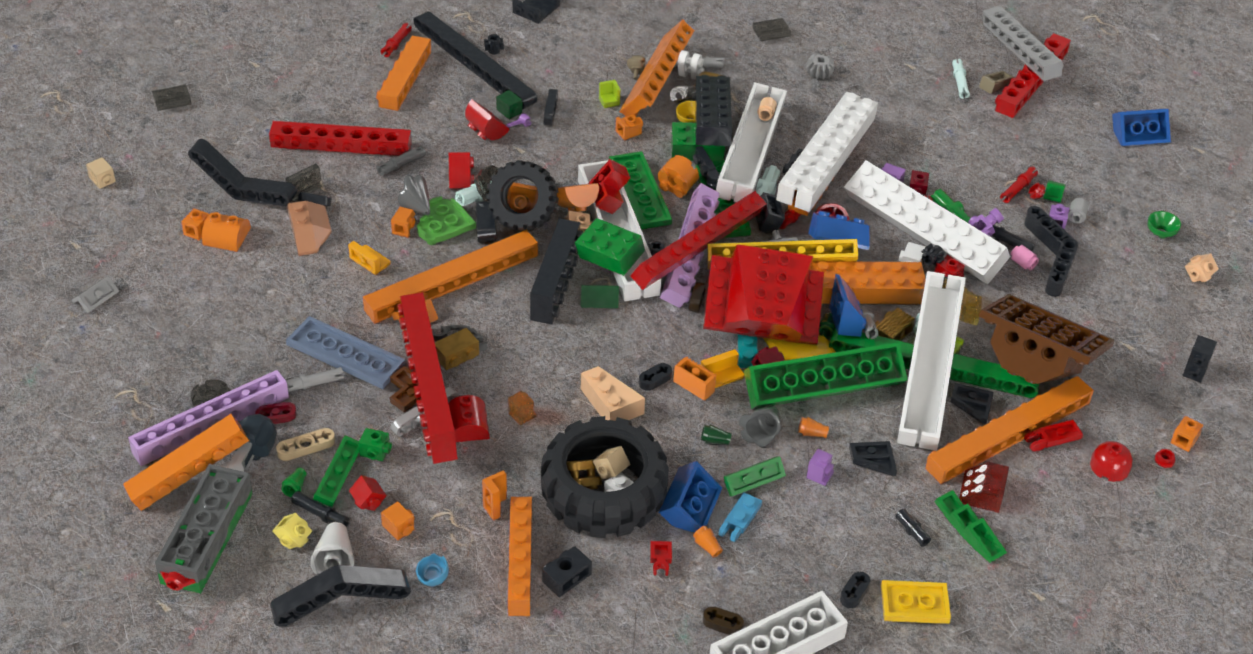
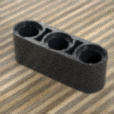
(485, 222)

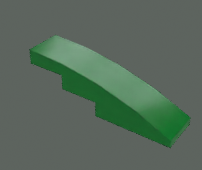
(971, 528)

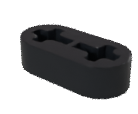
(318, 199)
(655, 377)
(859, 592)

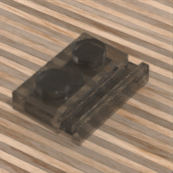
(771, 29)
(171, 97)
(306, 180)

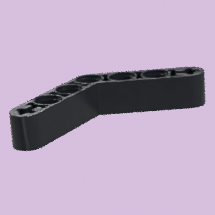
(235, 183)
(1058, 241)
(337, 582)

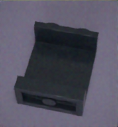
(534, 9)

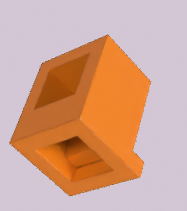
(629, 126)
(403, 222)

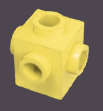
(292, 531)

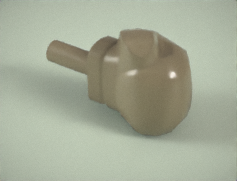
(636, 65)

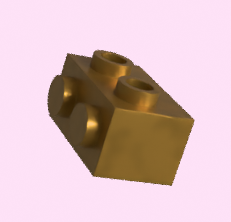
(457, 348)

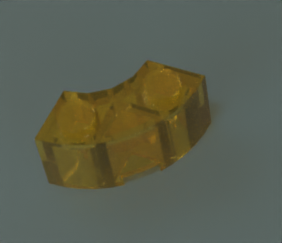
(970, 306)

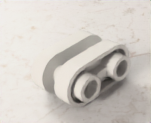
(690, 64)

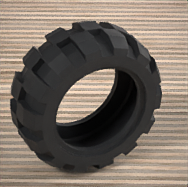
(598, 510)

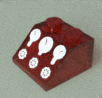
(984, 486)

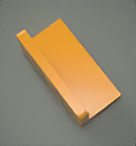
(368, 257)
(725, 367)

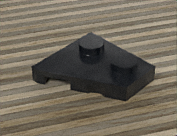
(973, 401)
(874, 456)

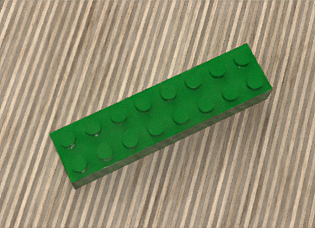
(825, 375)

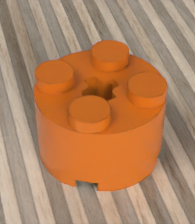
(678, 176)

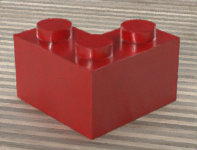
(460, 170)
(610, 181)

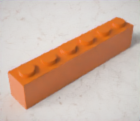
(404, 73)
(185, 462)
(520, 556)

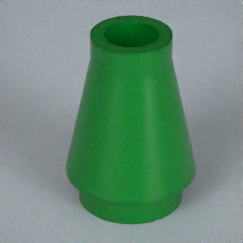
(294, 482)

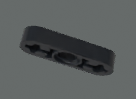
(550, 108)

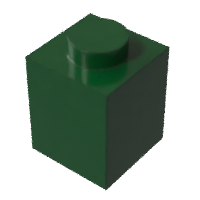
(509, 104)

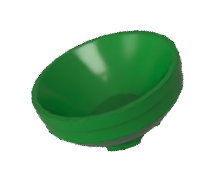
(1165, 221)

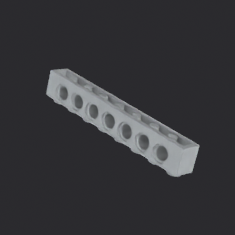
(1022, 43)

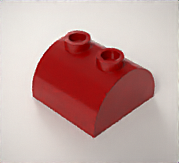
(485, 121)
(469, 418)

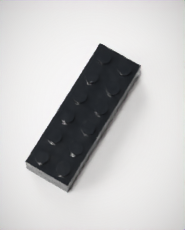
(713, 111)
(555, 272)

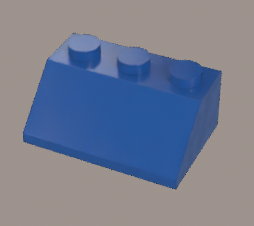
(1142, 127)
(838, 228)
(845, 309)
(690, 498)

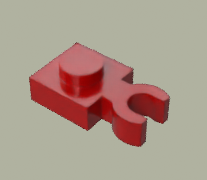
(661, 555)

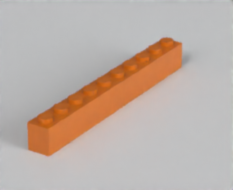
(453, 274)
(1008, 429)

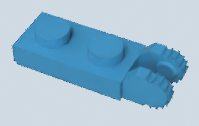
(740, 516)

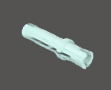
(959, 74)

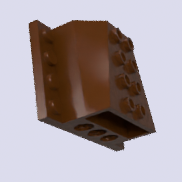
(1040, 342)

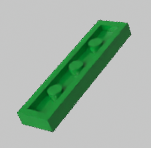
(337, 471)

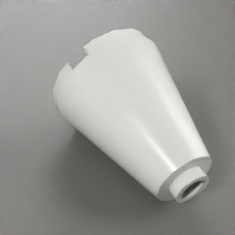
(332, 549)

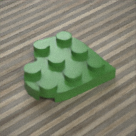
(444, 222)

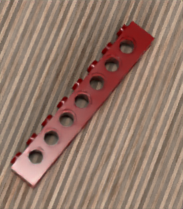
(1026, 81)
(340, 138)

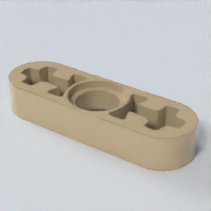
(293, 453)

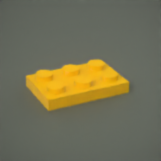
(915, 601)

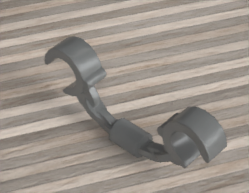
(445, 329)

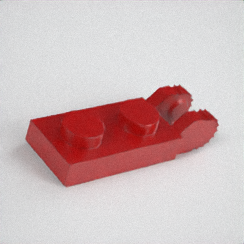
(1053, 435)

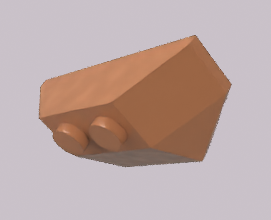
(309, 226)

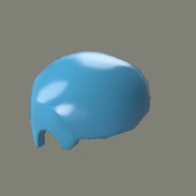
(432, 570)

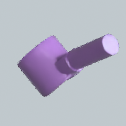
(523, 119)

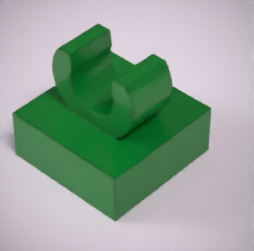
(1054, 191)

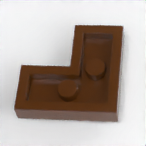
(405, 397)

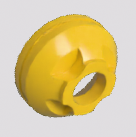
(686, 110)

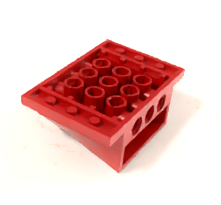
(765, 295)

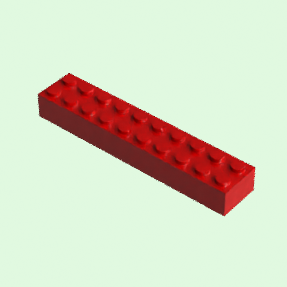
(428, 378)

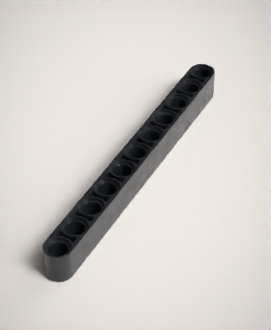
(473, 58)

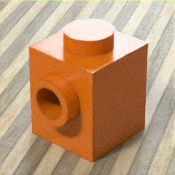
(193, 224)
(1186, 433)
(398, 520)

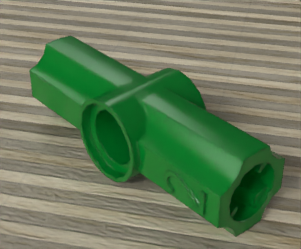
(956, 208)

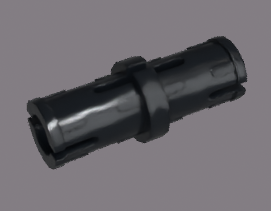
(920, 536)

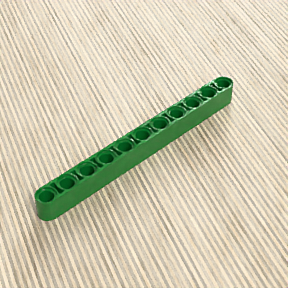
(963, 368)

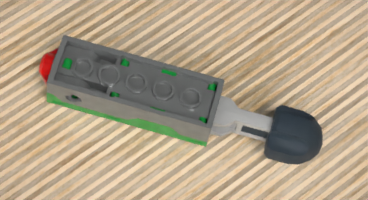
(213, 512)

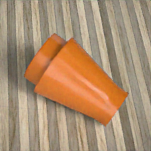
(812, 428)
(706, 539)

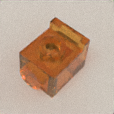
(521, 407)

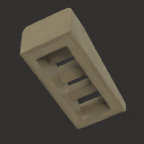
(995, 81)

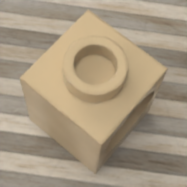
(100, 173)
(611, 462)

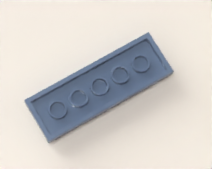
(345, 351)

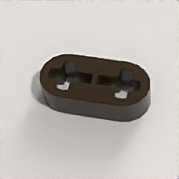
(697, 297)
(722, 620)

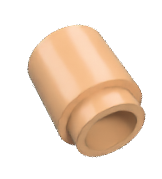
(767, 108)

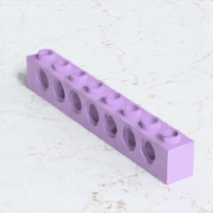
(681, 280)
(178, 430)

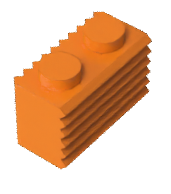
(695, 378)

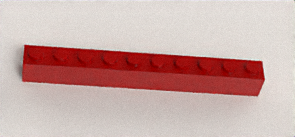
(697, 240)

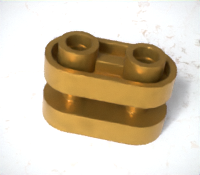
(590, 481)

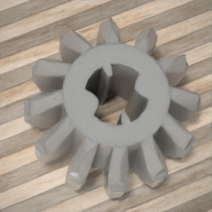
(820, 66)

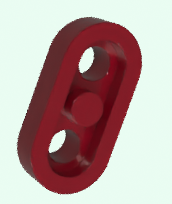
(278, 412)

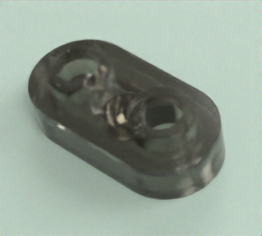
(686, 92)

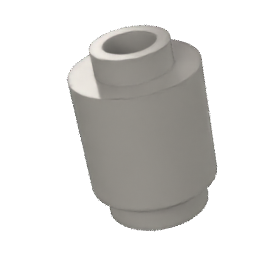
(1078, 210)

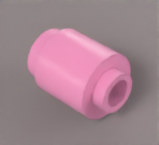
(1024, 257)

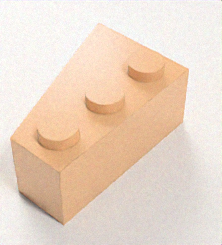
(611, 396)

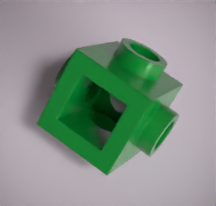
(374, 444)

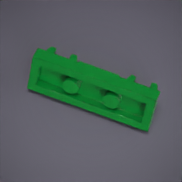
(754, 476)

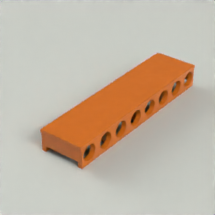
(657, 69)

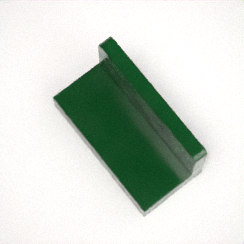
(599, 296)

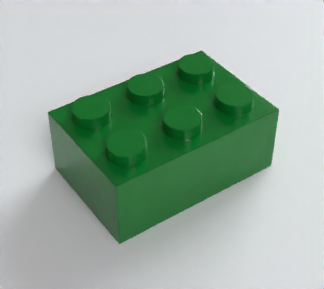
(684, 143)
(610, 246)

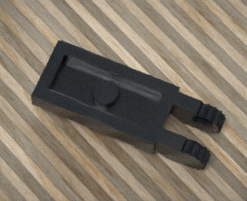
(706, 167)

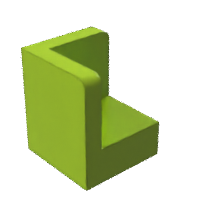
(609, 93)

